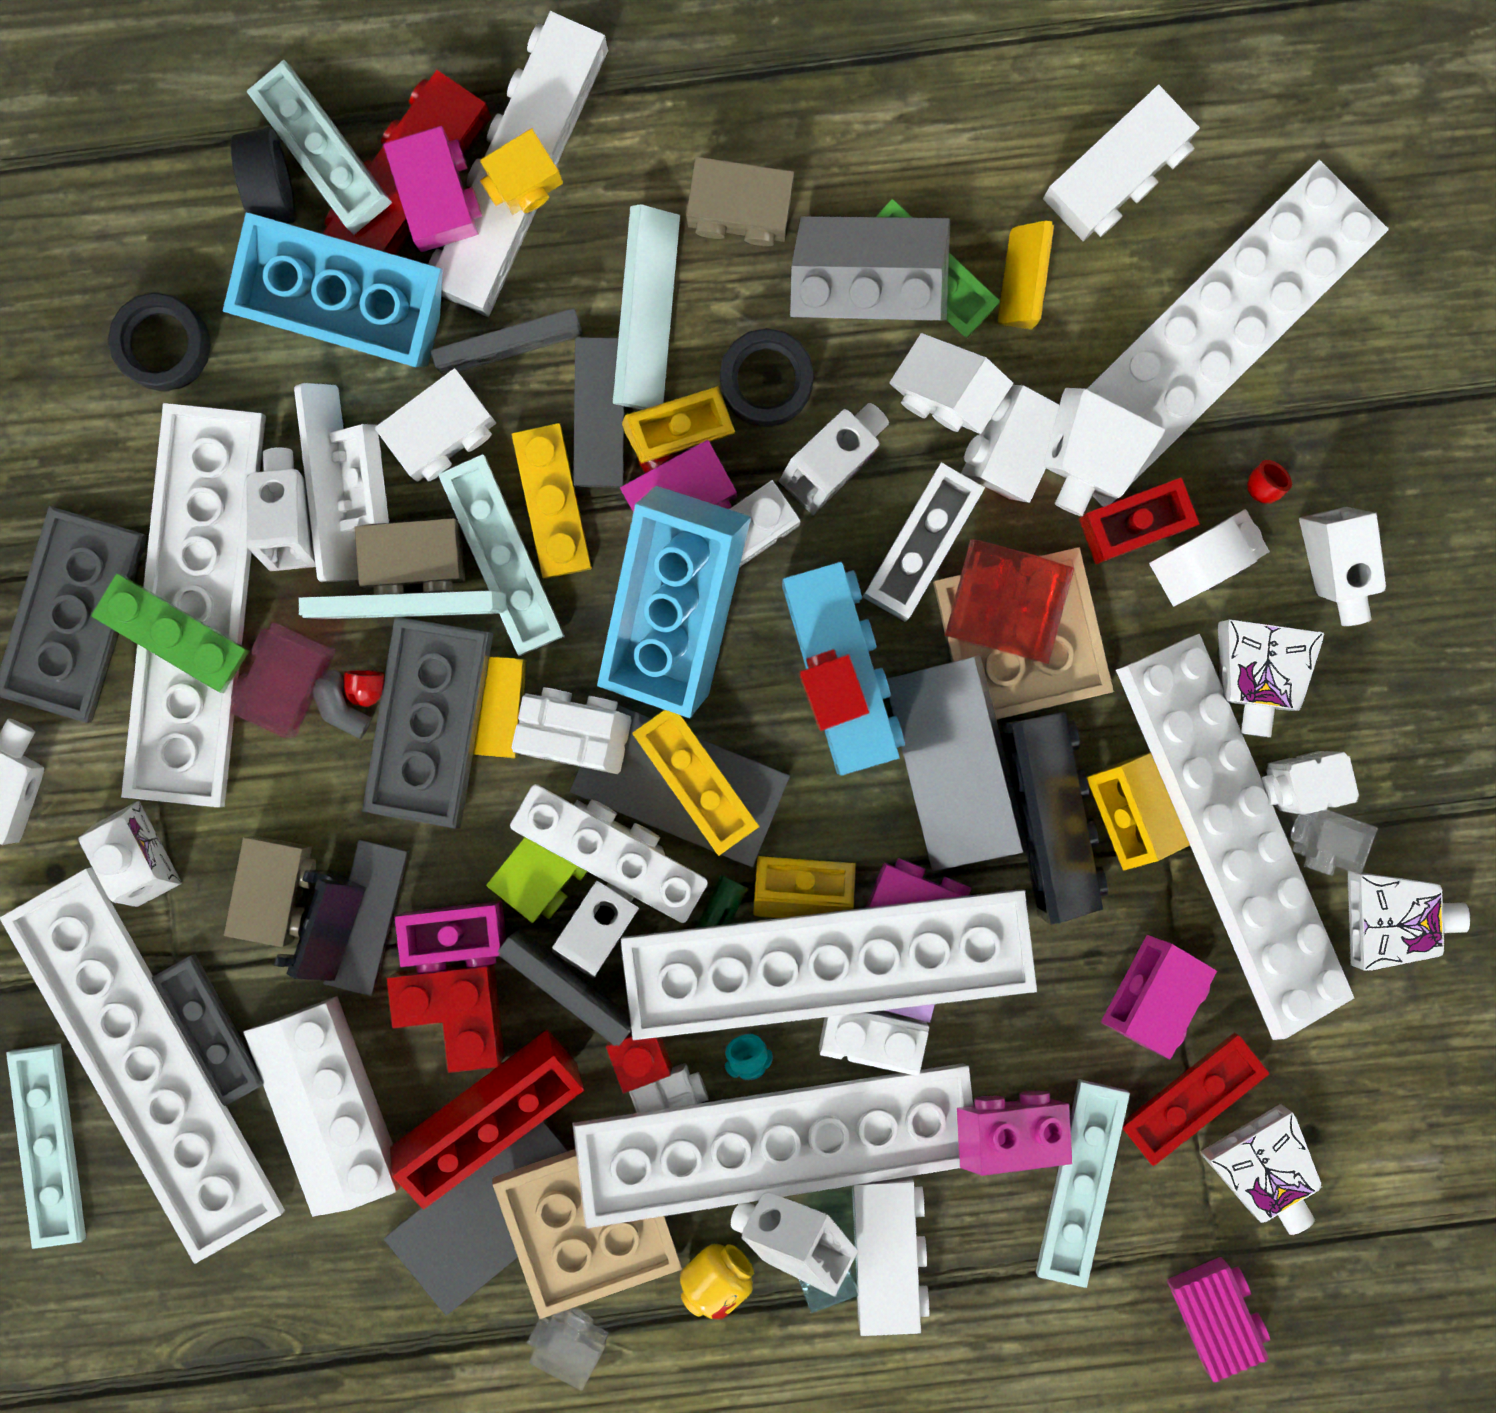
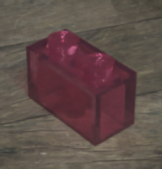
(281, 679)

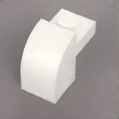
(1210, 558)

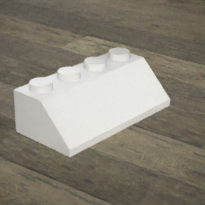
(324, 1107)

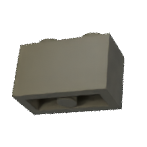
(739, 201)
(410, 555)
(269, 891)

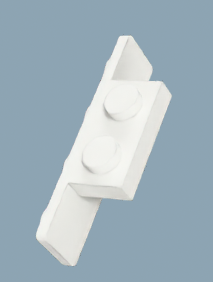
(340, 478)
(610, 850)

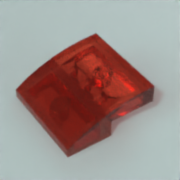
(1009, 601)

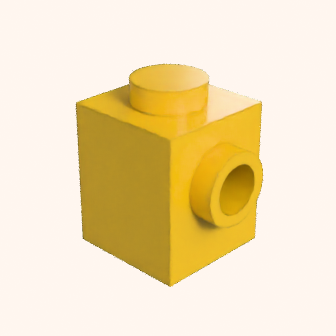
(520, 174)

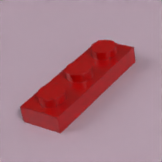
(1194, 1099)

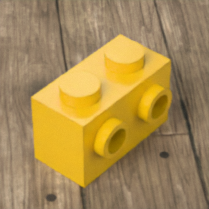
(1137, 812)

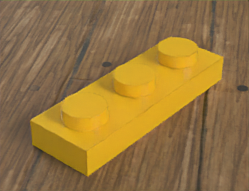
(551, 501)
(696, 780)

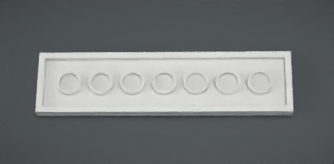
(1240, 306)
(202, 566)
(1235, 836)
(828, 964)
(142, 1065)
(769, 1143)

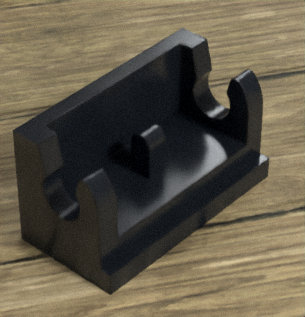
(324, 928)

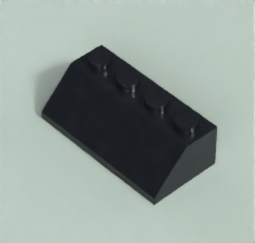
(1054, 817)

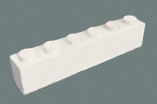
(549, 101)

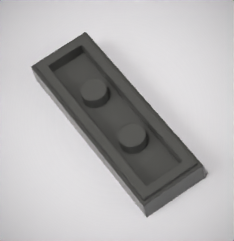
(507, 342)
(596, 418)
(381, 873)
(208, 1029)

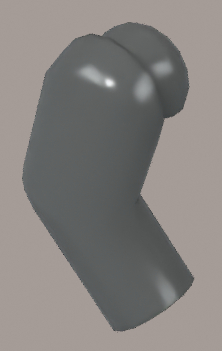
(333, 707)

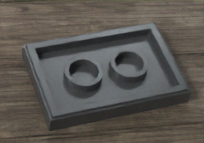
(566, 986)

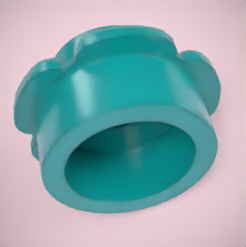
(747, 1057)

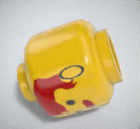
(716, 1281)

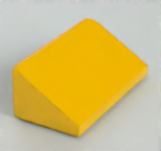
(1025, 275)
(678, 424)
(500, 707)
(802, 887)

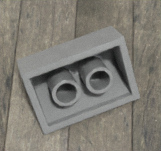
(871, 268)

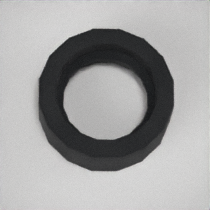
(263, 175)
(127, 321)
(761, 340)

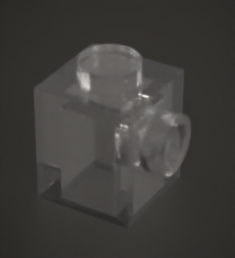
(1332, 841)
(567, 1346)

